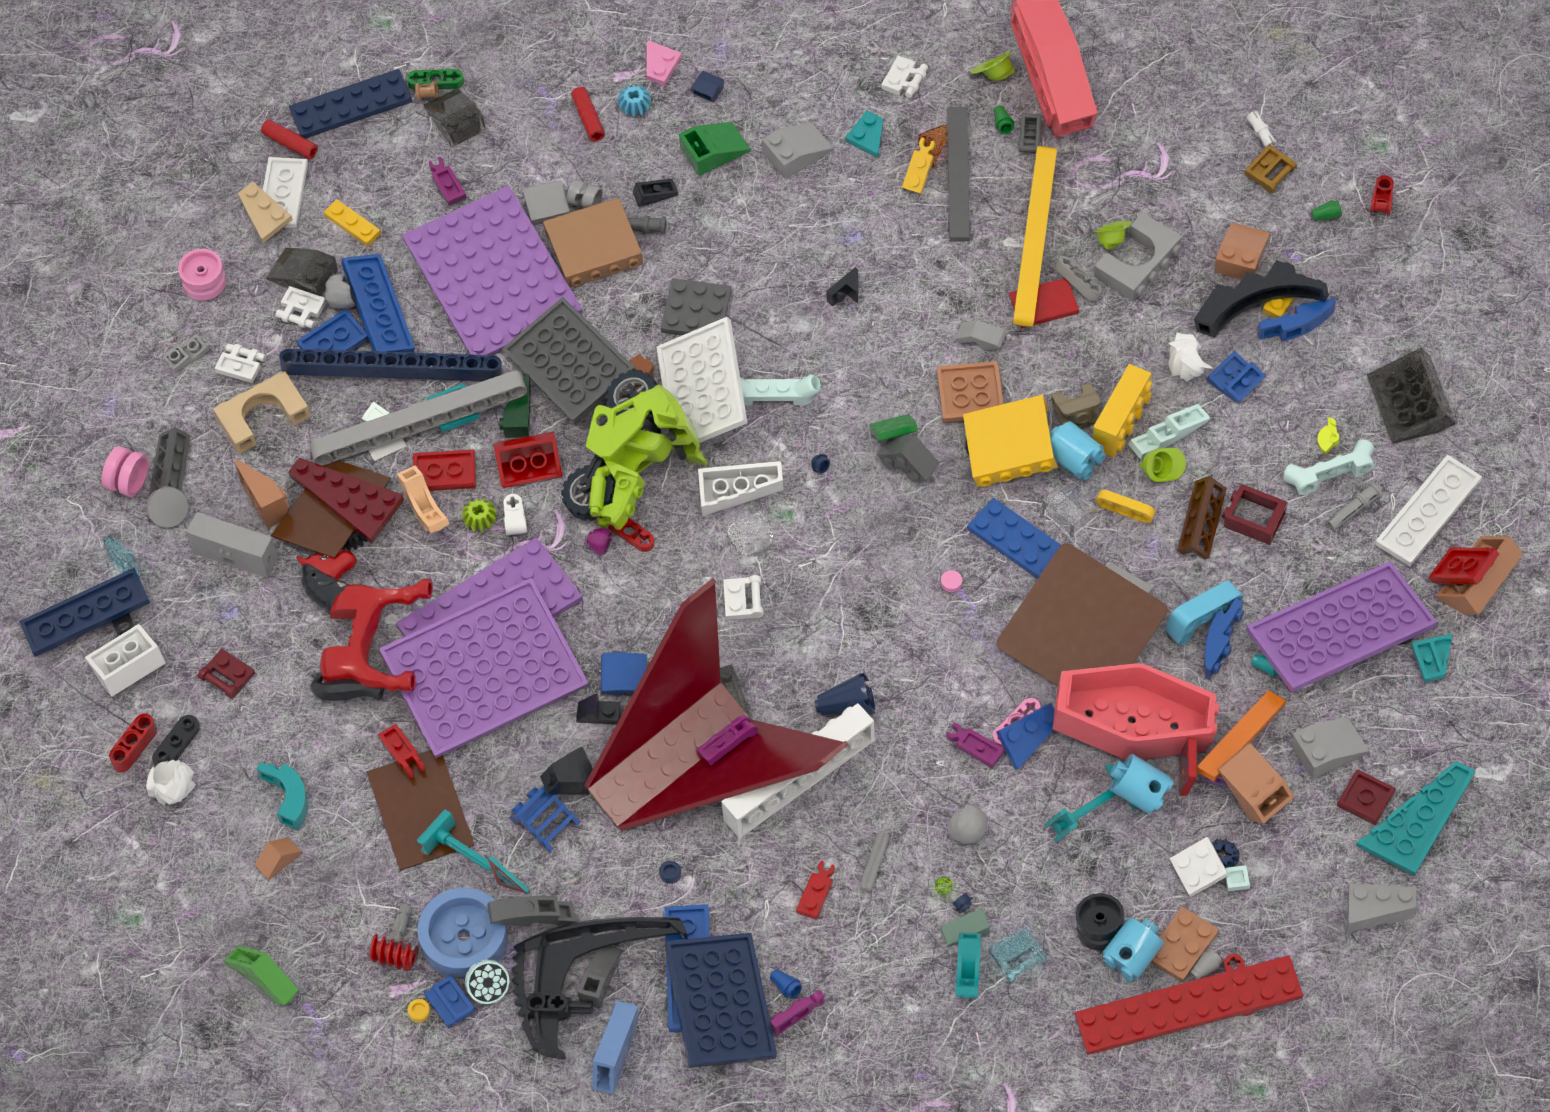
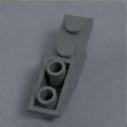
(530, 910)

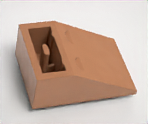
(1255, 784)

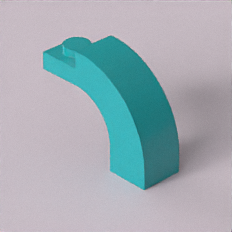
(295, 806)
(968, 965)

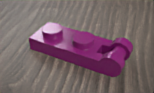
(727, 739)

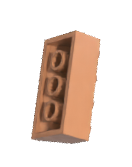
(1471, 598)

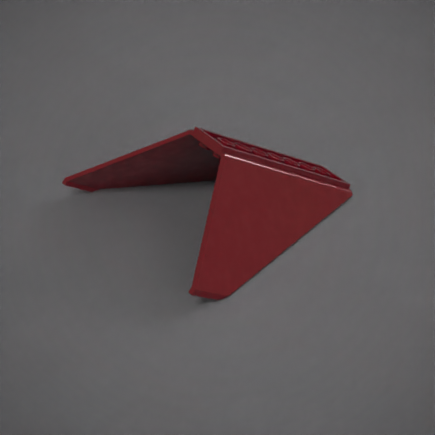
(679, 704)

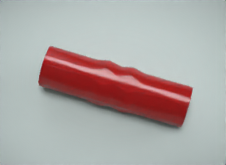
(588, 114)
(289, 139)

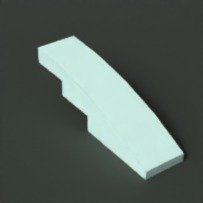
(1168, 432)

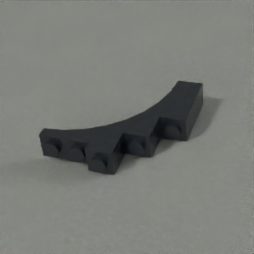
(1253, 290)

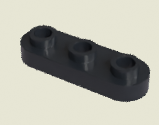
(185, 735)

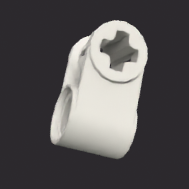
(514, 517)

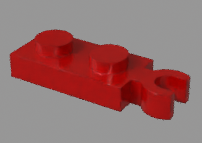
(816, 892)

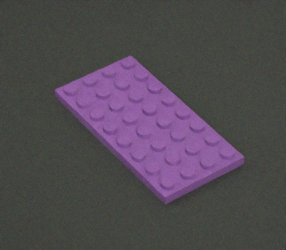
(523, 563)
(1341, 626)

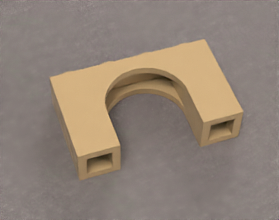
(275, 391)

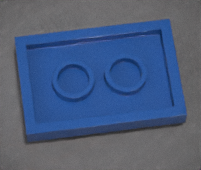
(337, 333)

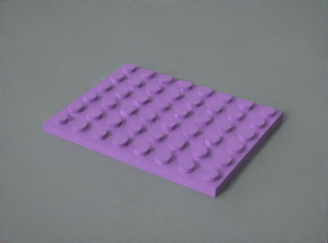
(488, 270)
(485, 667)

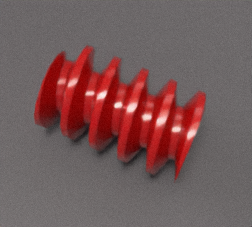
(393, 954)

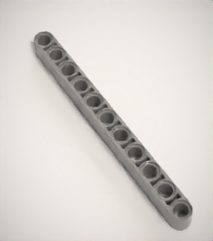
(418, 418)

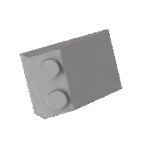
(795, 148)
(1327, 746)

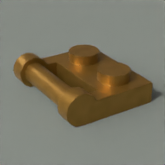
(1265, 164)

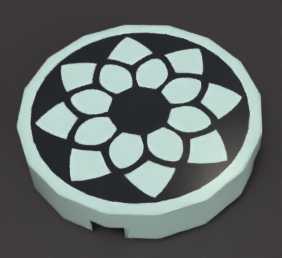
(487, 981)

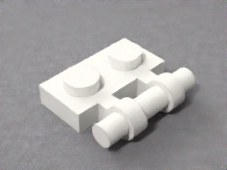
(900, 73)
(303, 302)
(237, 367)

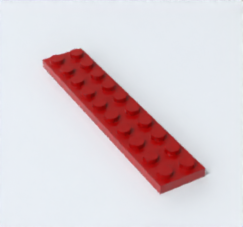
(1188, 1005)

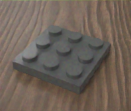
(694, 305)

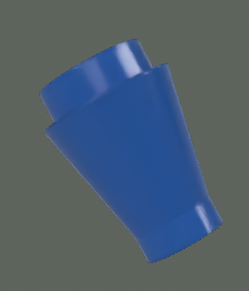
(787, 984)

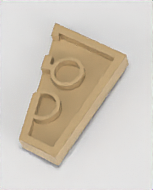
(263, 211)

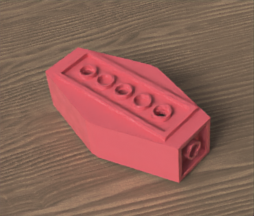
(1053, 65)
(1136, 693)

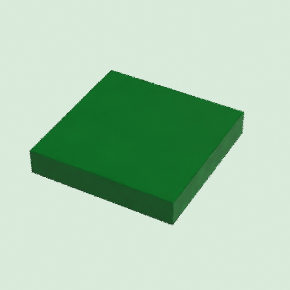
(893, 427)

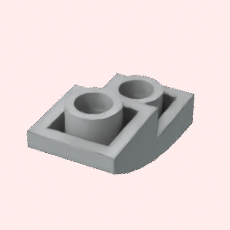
(186, 354)

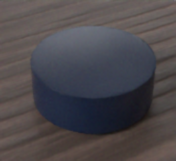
(670, 872)

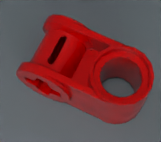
(1382, 197)

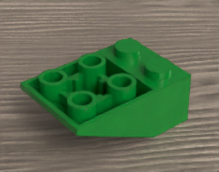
(712, 145)

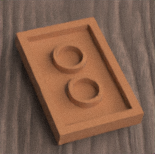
(1184, 944)

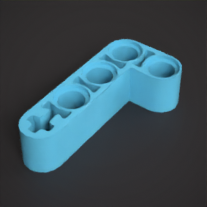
(1200, 610)

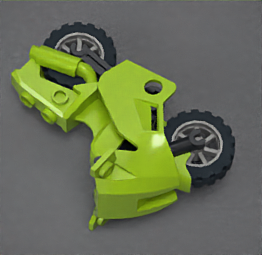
(626, 446)

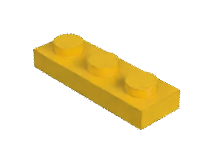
(352, 223)

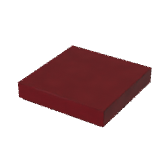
(1366, 797)

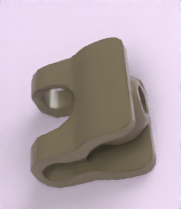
(1080, 410)

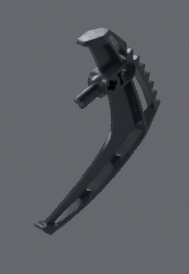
(555, 961)

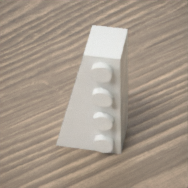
(737, 484)

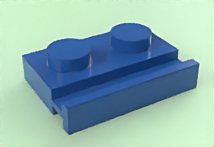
(449, 1001)

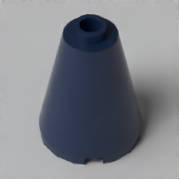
(846, 694)

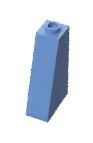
(614, 1047)

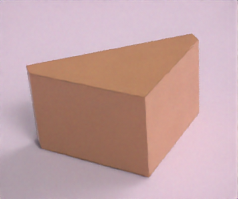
(276, 856)

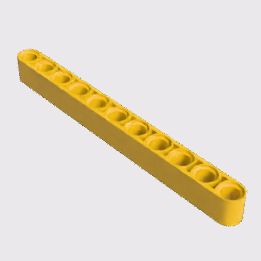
(1035, 236)

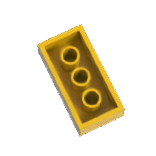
(1123, 410)

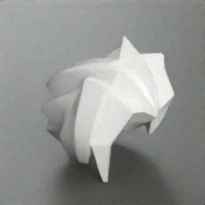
(1185, 358)
(170, 782)

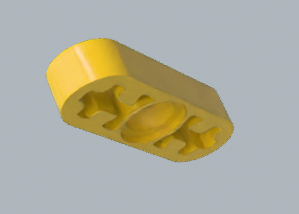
(1125, 506)

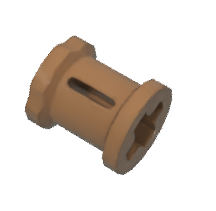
(427, 90)

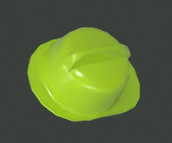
(996, 68)
(1112, 234)
(1164, 464)

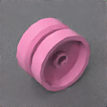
(202, 274)
(125, 471)

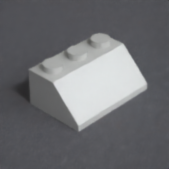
(125, 660)

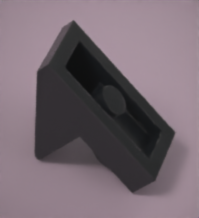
(845, 286)
(598, 712)

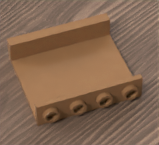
(593, 242)

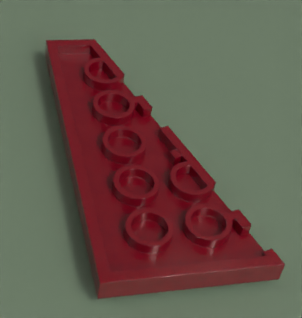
(350, 498)

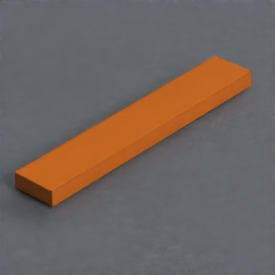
(1241, 734)

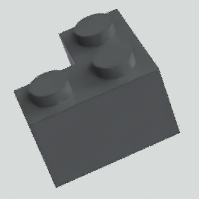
(910, 455)

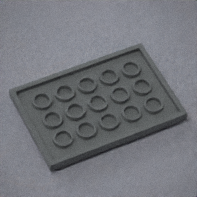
(567, 359)

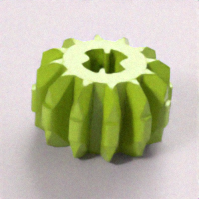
(479, 514)

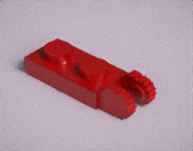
(400, 749)

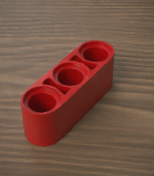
(133, 733)

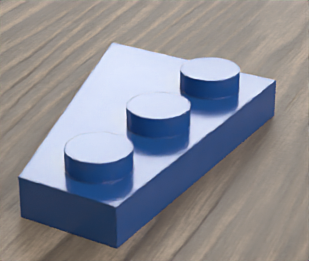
(1026, 734)

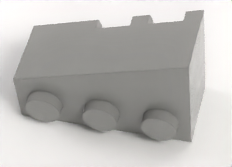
(1378, 904)

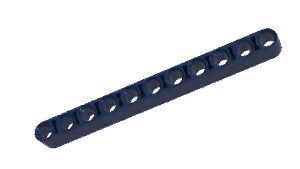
(381, 360)

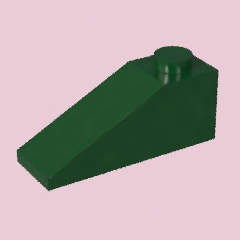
(517, 414)

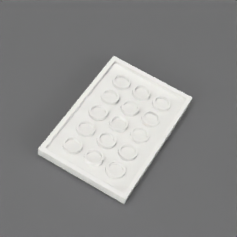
(705, 378)

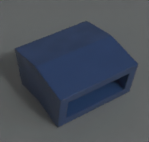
(707, 86)

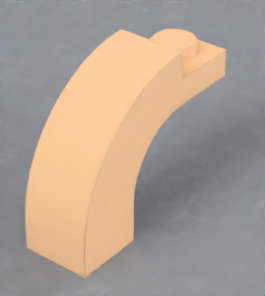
(421, 501)

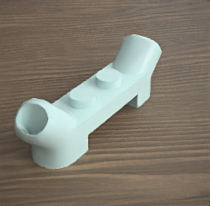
(796, 390)
(1307, 479)

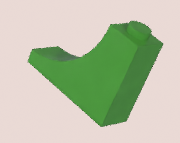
(263, 972)

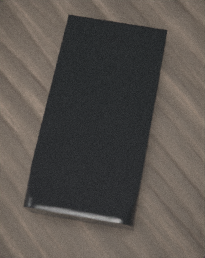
(654, 191)

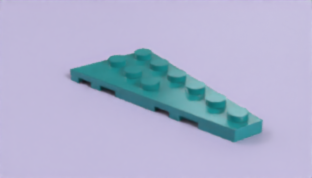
(1414, 827)

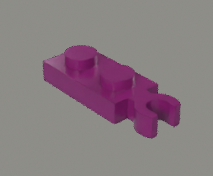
(447, 182)
(976, 745)
(796, 1012)

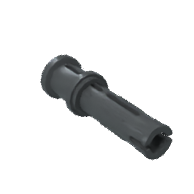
(649, 224)

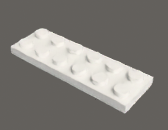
(1428, 510)

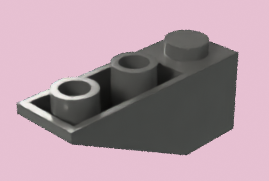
(598, 975)

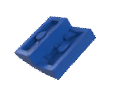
(1236, 377)
(621, 672)

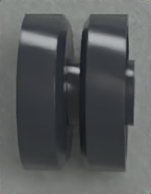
(1098, 920)

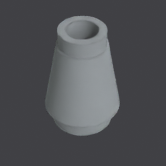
(1207, 964)

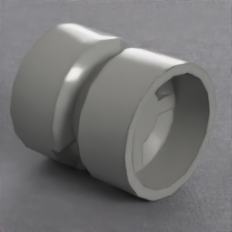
(582, 194)

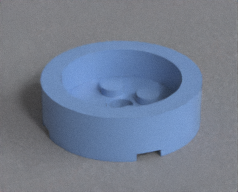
(457, 913)

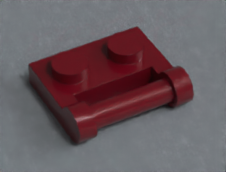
(231, 669)

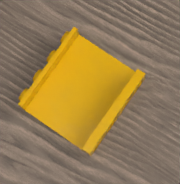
(1009, 441)

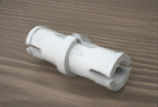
(1261, 129)

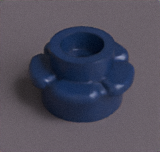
(820, 463)
(962, 903)

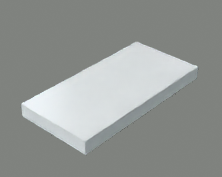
(286, 183)

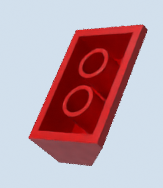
(527, 459)

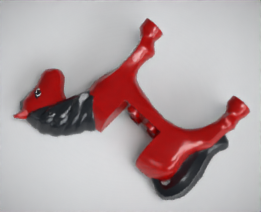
(347, 667)

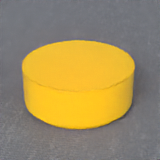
(418, 1010)

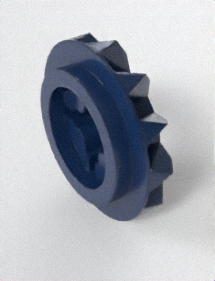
(1230, 850)

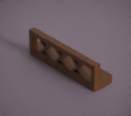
(1198, 513)

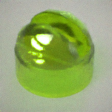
(942, 881)

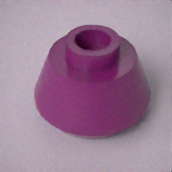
(599, 540)

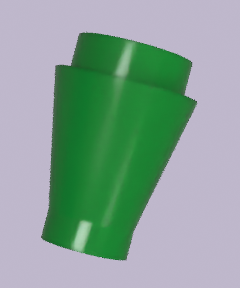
(1003, 120)
(1327, 211)

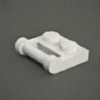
(736, 599)

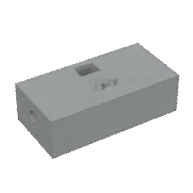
(232, 544)

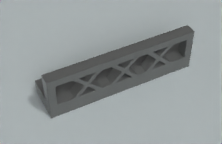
(175, 459)

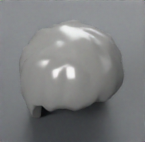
(339, 293)
(968, 825)

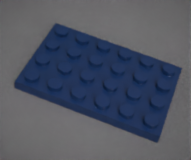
(720, 1000)

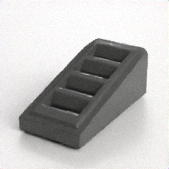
(1029, 119)

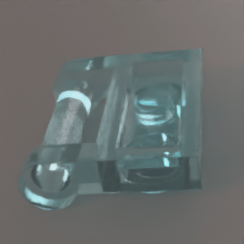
(119, 556)
(1015, 947)

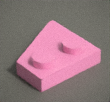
(661, 62)

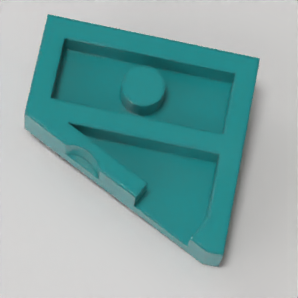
(867, 133)
(1432, 656)

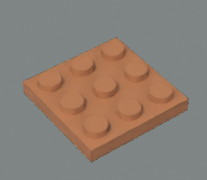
(968, 389)

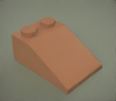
(1241, 251)
(264, 494)

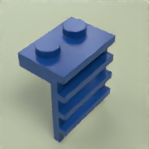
(536, 803)

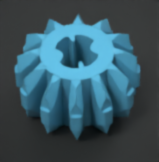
(634, 100)

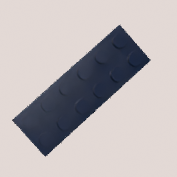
(350, 104)
(84, 612)

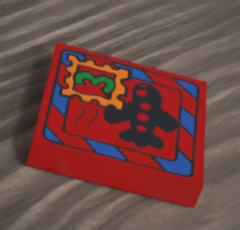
(1188, 766)

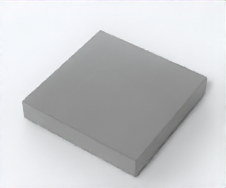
(546, 201)

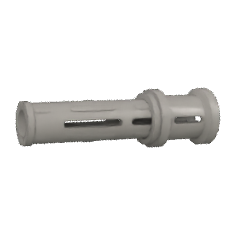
(1360, 501)

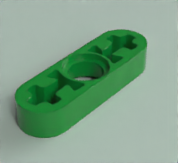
(442, 84)

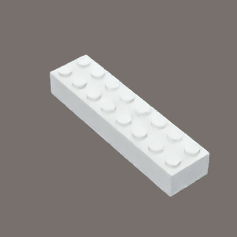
(752, 808)

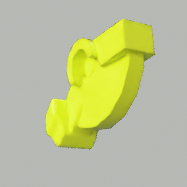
(1328, 437)

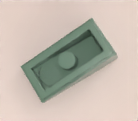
(971, 923)

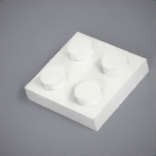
(1199, 866)

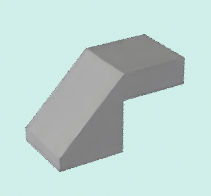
(984, 334)

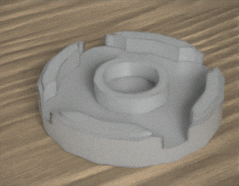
(167, 506)

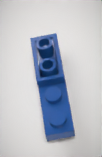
(1303, 321)
(1219, 637)

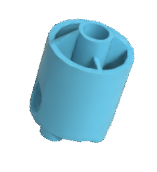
(1076, 450)
(1140, 783)
(1136, 940)

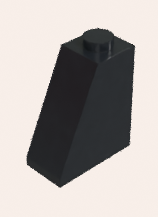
(568, 774)

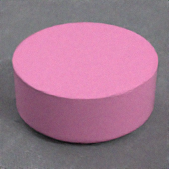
(951, 581)

